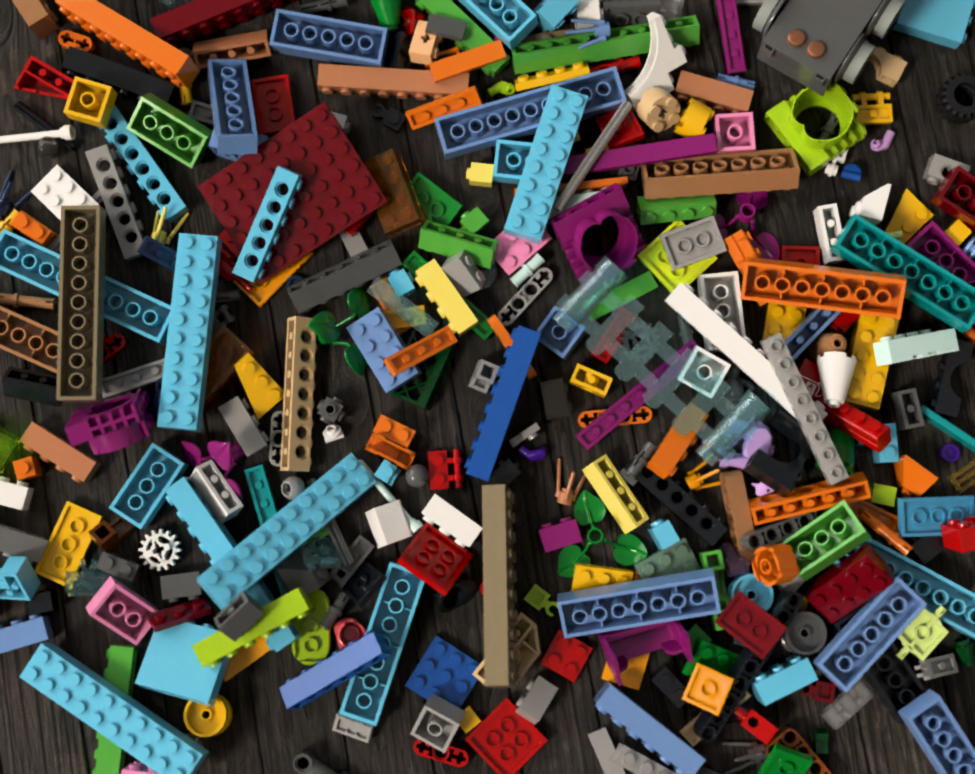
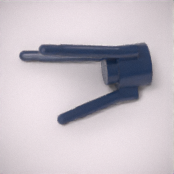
(5, 205)

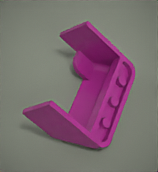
(636, 641)

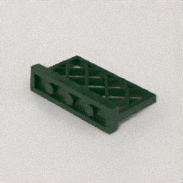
(434, 377)

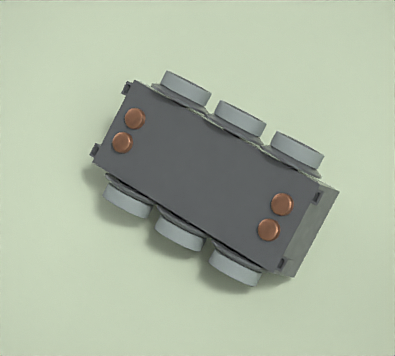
(822, 37)

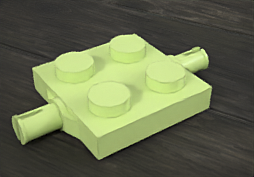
(922, 634)

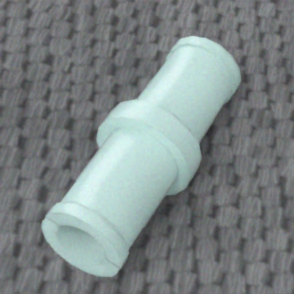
(527, 270)

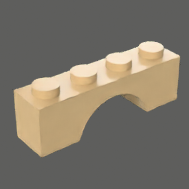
(887, 66)

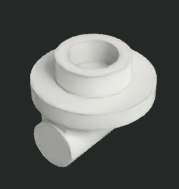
(332, 433)

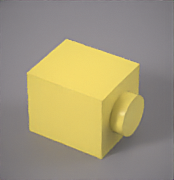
(480, 174)

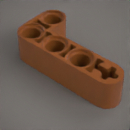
(796, 743)

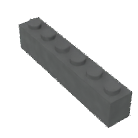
(344, 276)

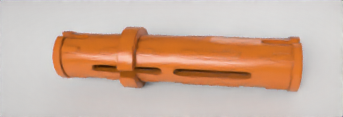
(885, 532)

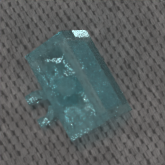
(85, 582)

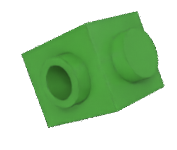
(474, 221)

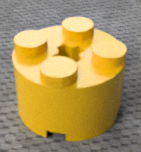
(694, 119)

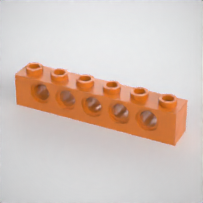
(808, 499)

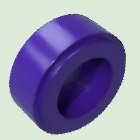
(949, 453)

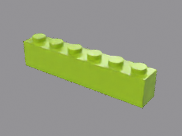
(276, 614)

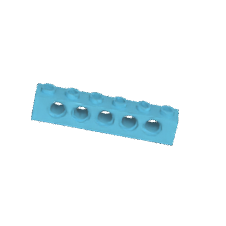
(243, 266)

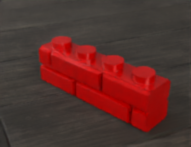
(858, 425)

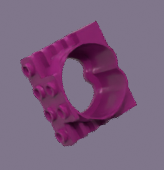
(573, 222)
(112, 422)

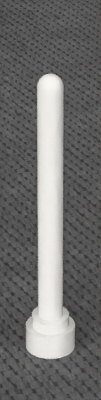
(66, 132)

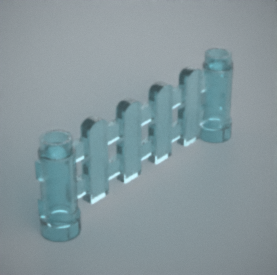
(738, 419)

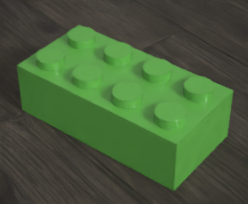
(170, 130)
(827, 539)

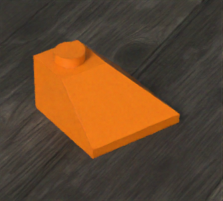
(912, 477)

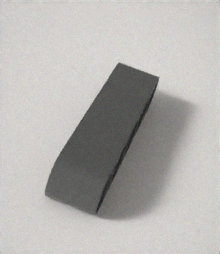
(777, 530)

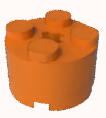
(775, 564)

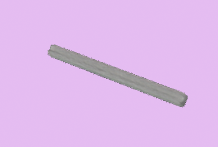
(592, 156)

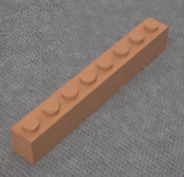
(386, 82)

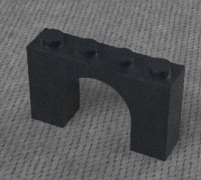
(777, 474)

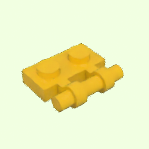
(874, 113)

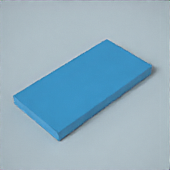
(924, 514)

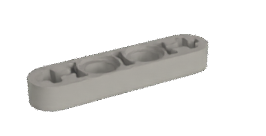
(526, 298)

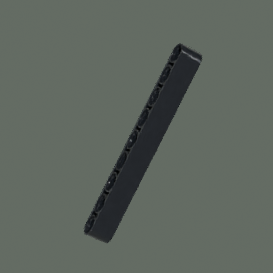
(746, 674)

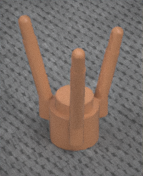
(567, 496)

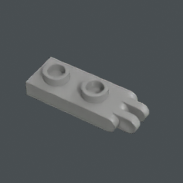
(937, 667)

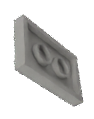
(692, 243)

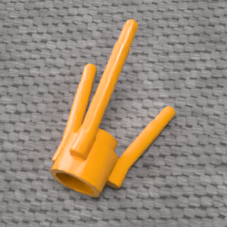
(695, 480)

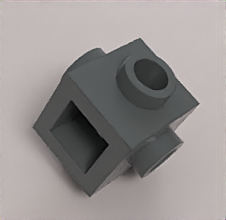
(338, 413)

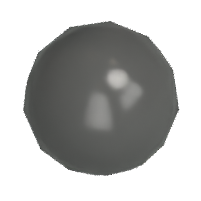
(417, 475)

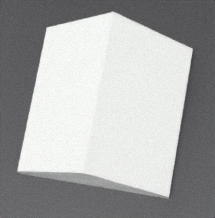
(388, 523)

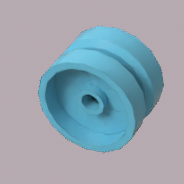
(761, 595)

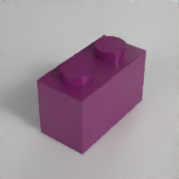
(559, 535)

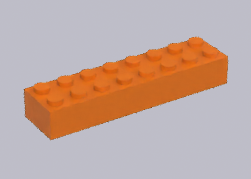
(132, 39)
(823, 287)

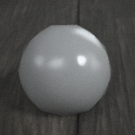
(292, 487)

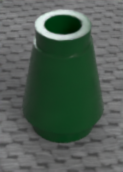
(965, 650)

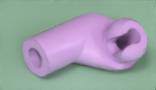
(882, 144)

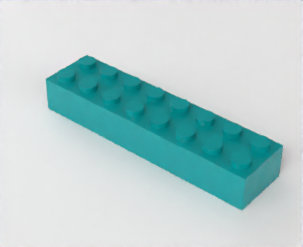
(926, 283)

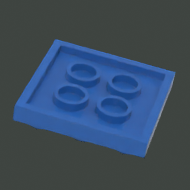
(444, 672)

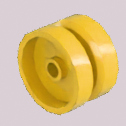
(208, 726)

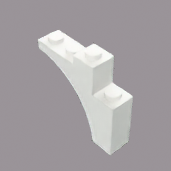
(662, 58)

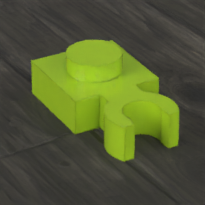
(539, 598)

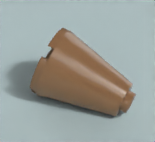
(826, 342)

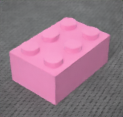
(121, 610)

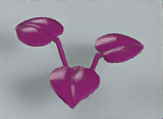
(749, 204)
(221, 452)

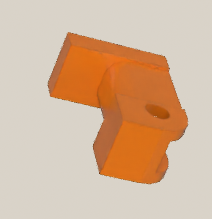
(397, 454)

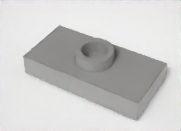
(353, 728)

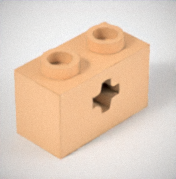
(424, 45)

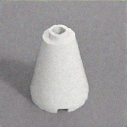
(835, 376)

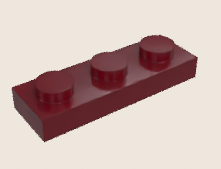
(179, 614)

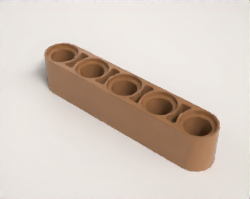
(737, 509)

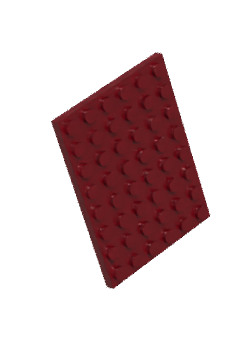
(332, 197)

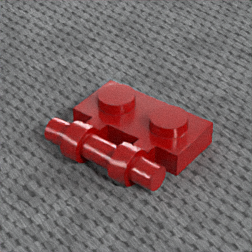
(438, 469)

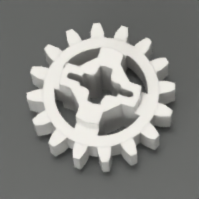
(157, 542)

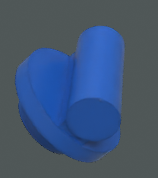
(851, 172)

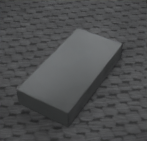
(445, 27)

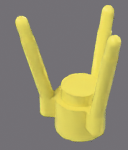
(160, 235)

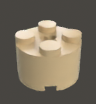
(658, 109)

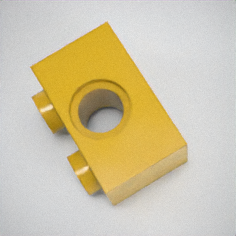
(590, 380)

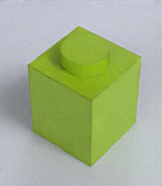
(882, 495)

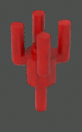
(227, 264)

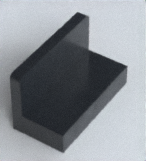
(398, 51)

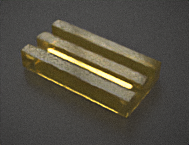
(956, 483)

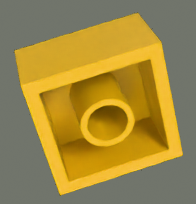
(90, 102)

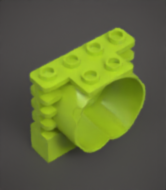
(810, 152)

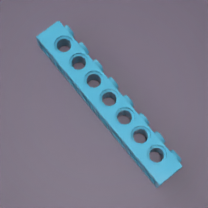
(176, 207)

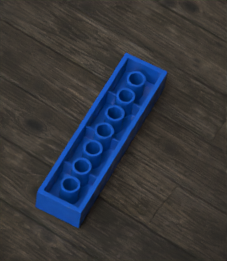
(505, 397)

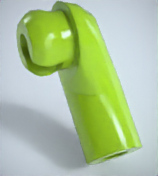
(501, 87)

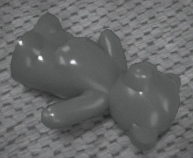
(736, 383)

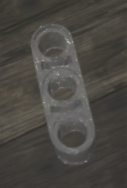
(847, 704)

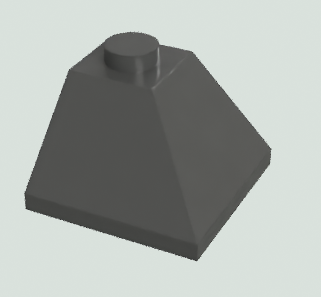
(295, 574)

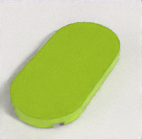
(315, 640)

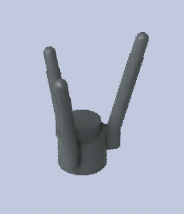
(755, 754)

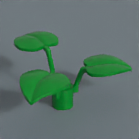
(327, 330)
(592, 510)

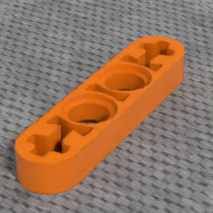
(504, 337)
(638, 419)

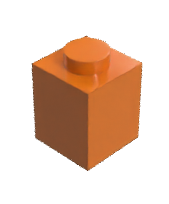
(27, 468)

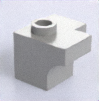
(484, 376)

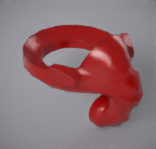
(410, 15)

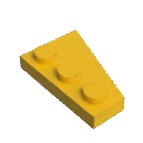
(258, 384)

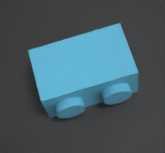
(663, 533)

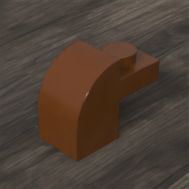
(109, 535)

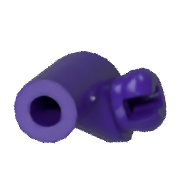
(535, 454)

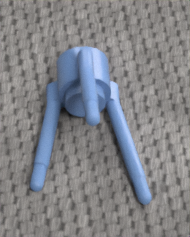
(601, 30)

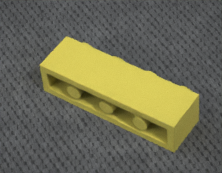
(446, 297)
(615, 494)

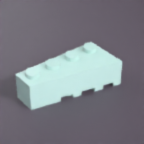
(915, 346)

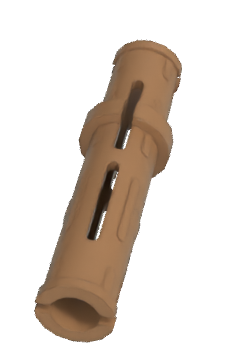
(27, 301)

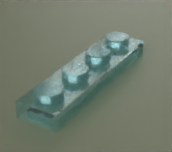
(402, 307)

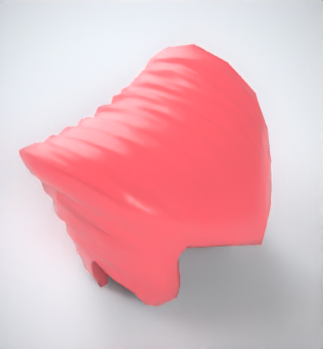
(347, 630)

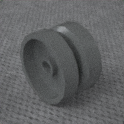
(812, 638)

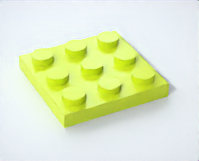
(656, 261)

